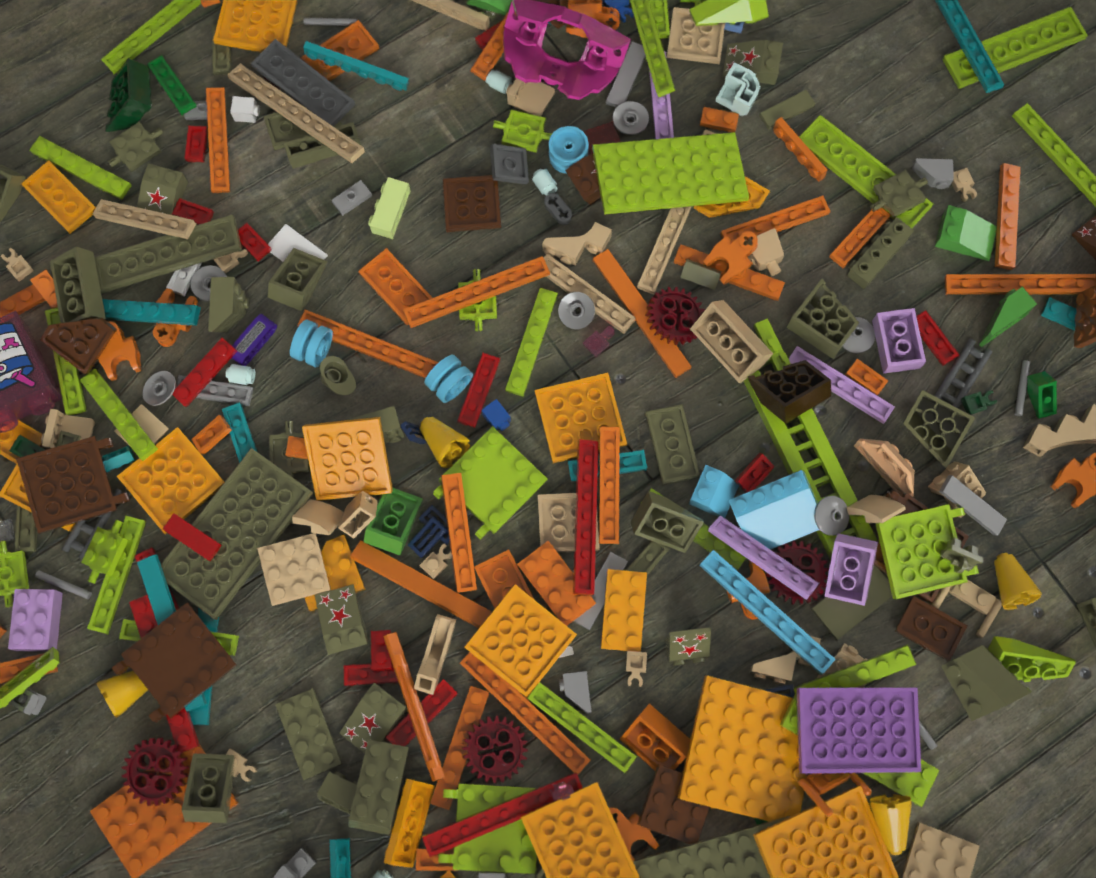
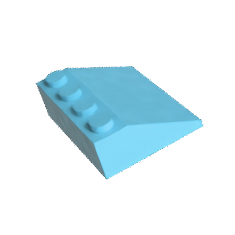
(777, 511)

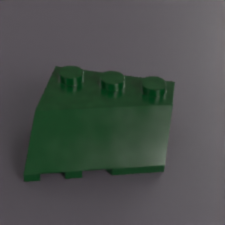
(129, 96)

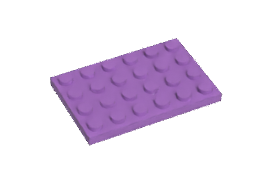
(858, 730)

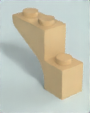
(570, 248)
(435, 654)
(779, 668)

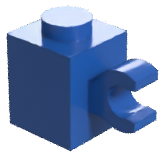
(622, 7)

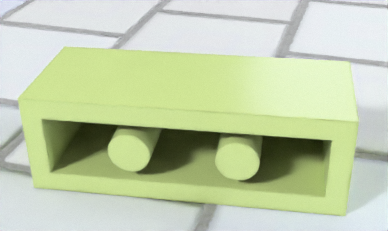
(389, 208)

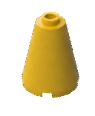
(443, 441)
(1014, 583)
(121, 691)
(892, 819)

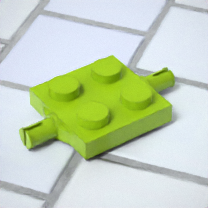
(523, 130)
(480, 311)
(104, 551)
(12, 573)

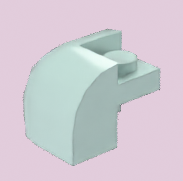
(739, 90)

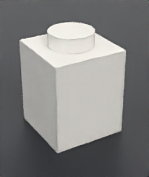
(244, 109)

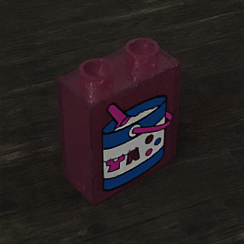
(24, 375)

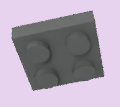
(509, 164)

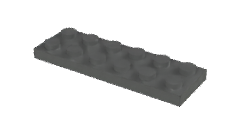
(303, 83)

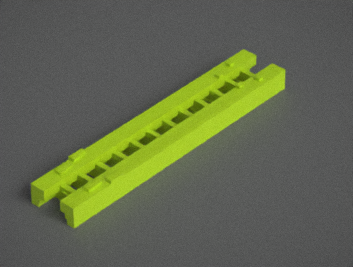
(790, 452)

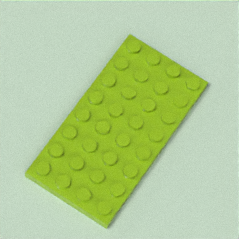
(669, 173)

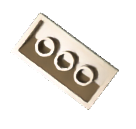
(731, 340)

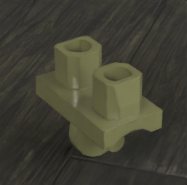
(961, 558)

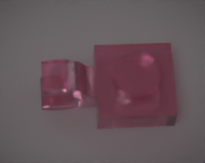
(598, 342)
(561, 790)

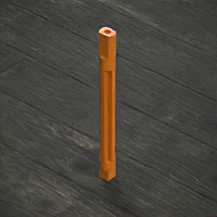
(414, 706)

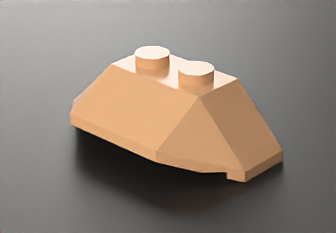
(889, 464)

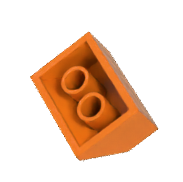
(656, 740)

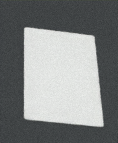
(288, 239)

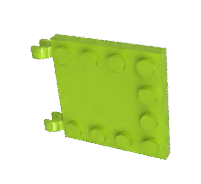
(495, 480)
(913, 549)
(497, 851)

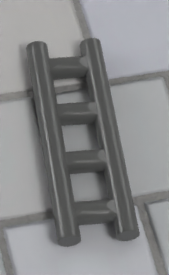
(960, 364)
(71, 543)

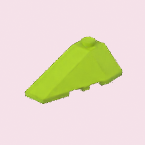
(732, 11)
(1030, 661)

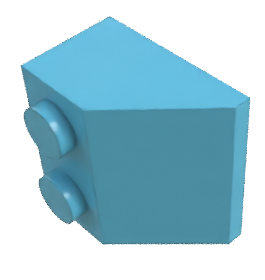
(714, 492)

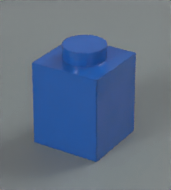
(496, 415)

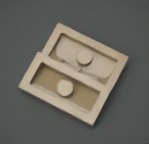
(151, 425)
(876, 508)
(319, 515)

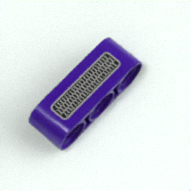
(253, 339)

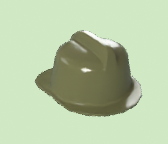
(337, 376)

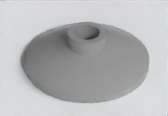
(630, 111)
(202, 279)
(568, 313)
(861, 342)
(159, 388)
(825, 515)

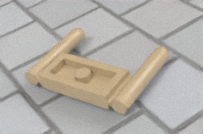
(974, 597)

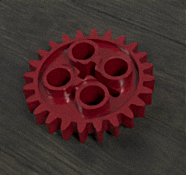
(659, 314)
(794, 555)
(157, 752)
(499, 767)

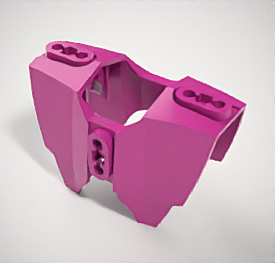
(530, 63)

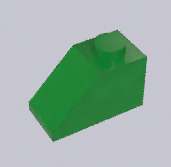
(1042, 393)

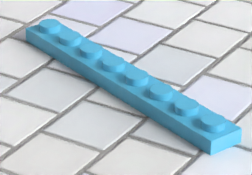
(767, 612)

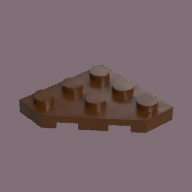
(79, 341)

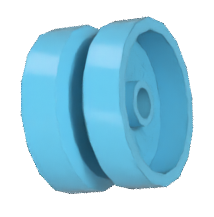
(567, 147)
(311, 343)
(448, 378)

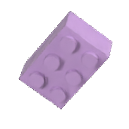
(898, 340)
(851, 569)
(35, 620)

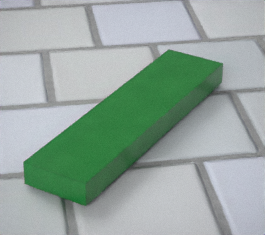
(171, 85)

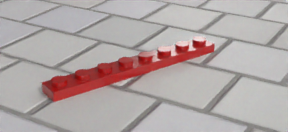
(585, 517)
(181, 724)
(494, 817)

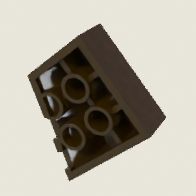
(792, 389)

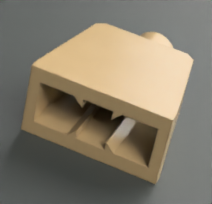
(768, 252)
(362, 508)

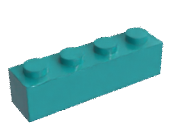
(118, 458)

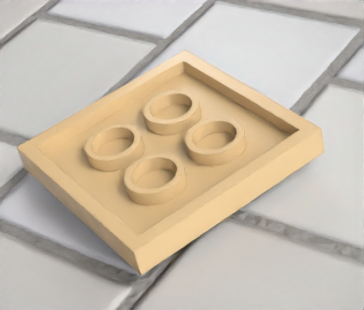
(694, 41)
(558, 521)
(293, 569)
(939, 855)

